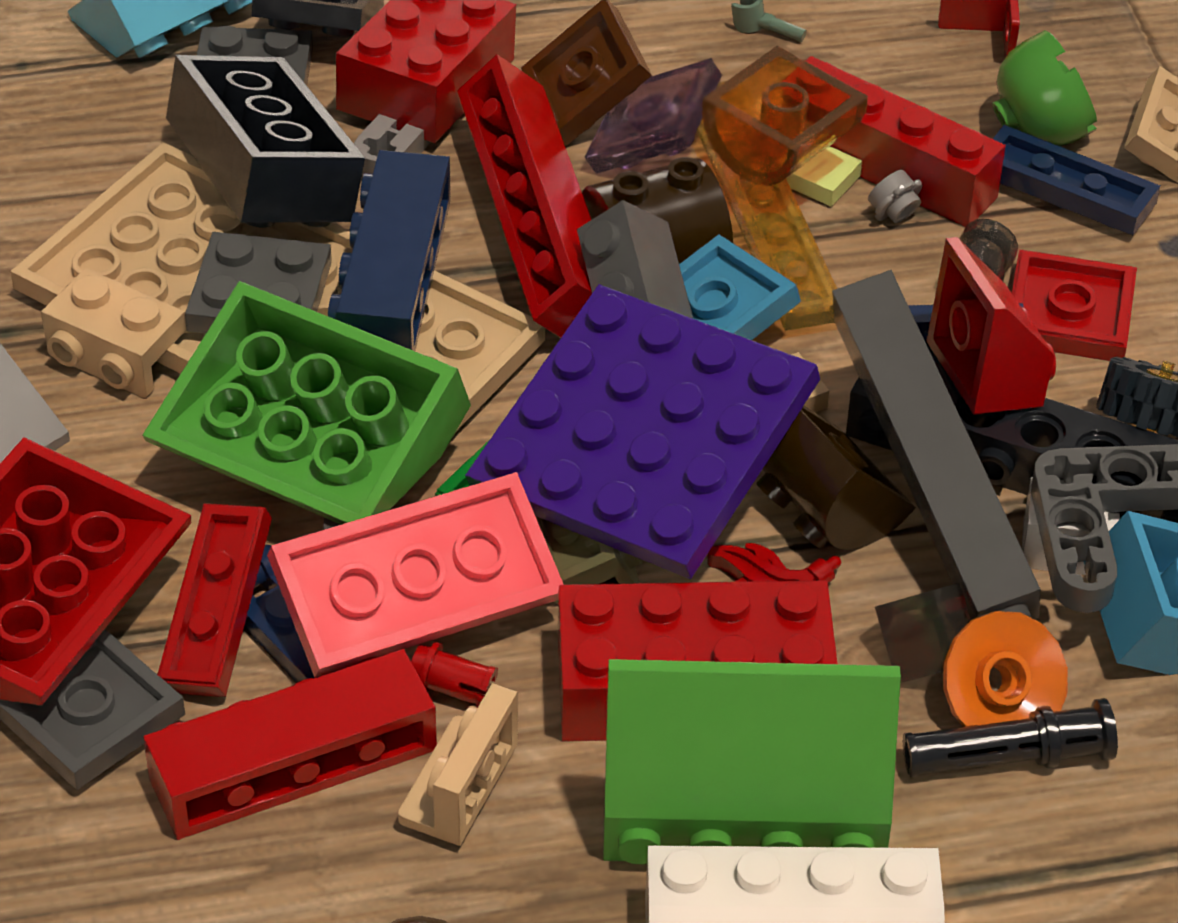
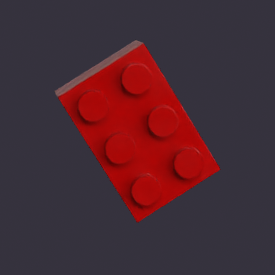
(417, 58)

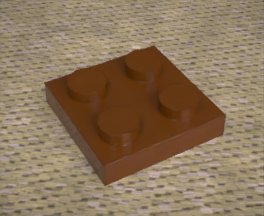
(588, 69)

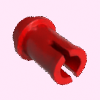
(452, 674)

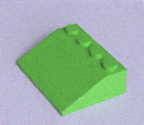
(309, 408)
(748, 755)

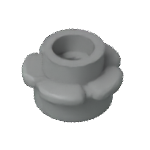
(895, 197)

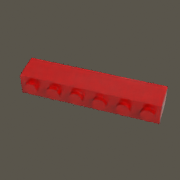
(530, 188)

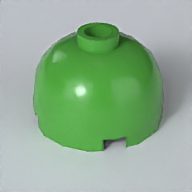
(1042, 93)

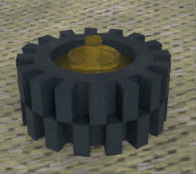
(1141, 394)

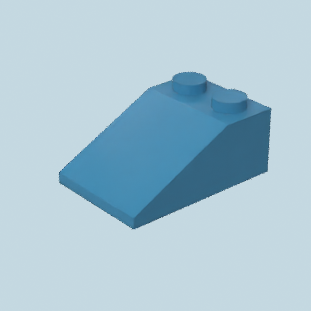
(1145, 597)

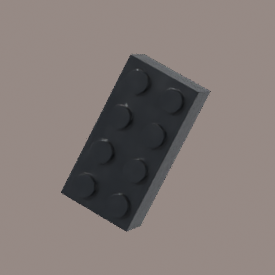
(264, 140)

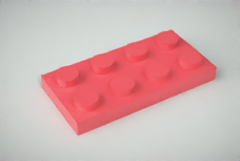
(415, 573)

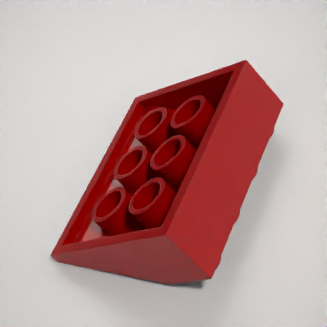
(68, 562)

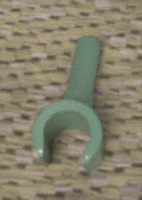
(750, 18)

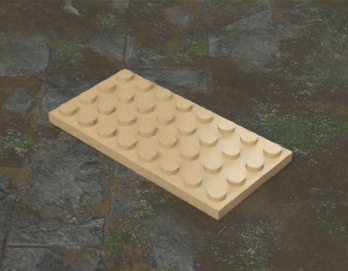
(154, 236)

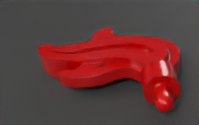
(762, 564)

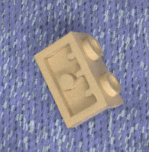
(463, 768)

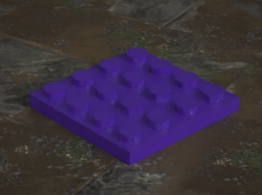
(647, 428)

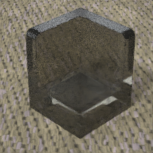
(922, 629)

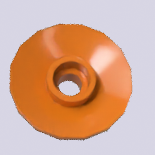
(1023, 654)

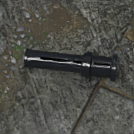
(1042, 737)

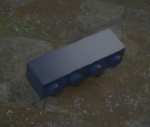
(394, 246)

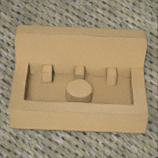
(1155, 124)
(110, 330)

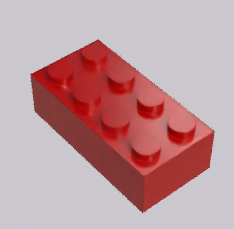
(681, 624)

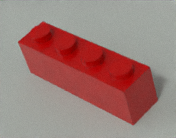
(954, 163)
(290, 743)

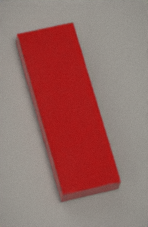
(214, 599)

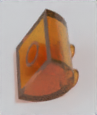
(778, 116)

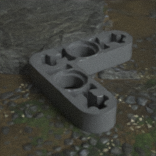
(1086, 502)

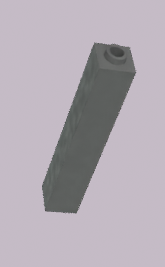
(934, 448)

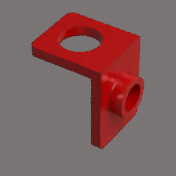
(982, 15)

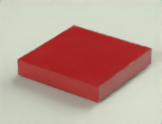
(1077, 302)

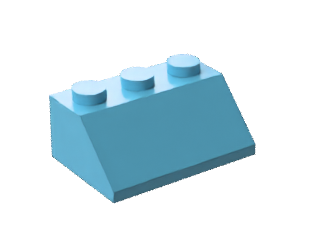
(143, 23)

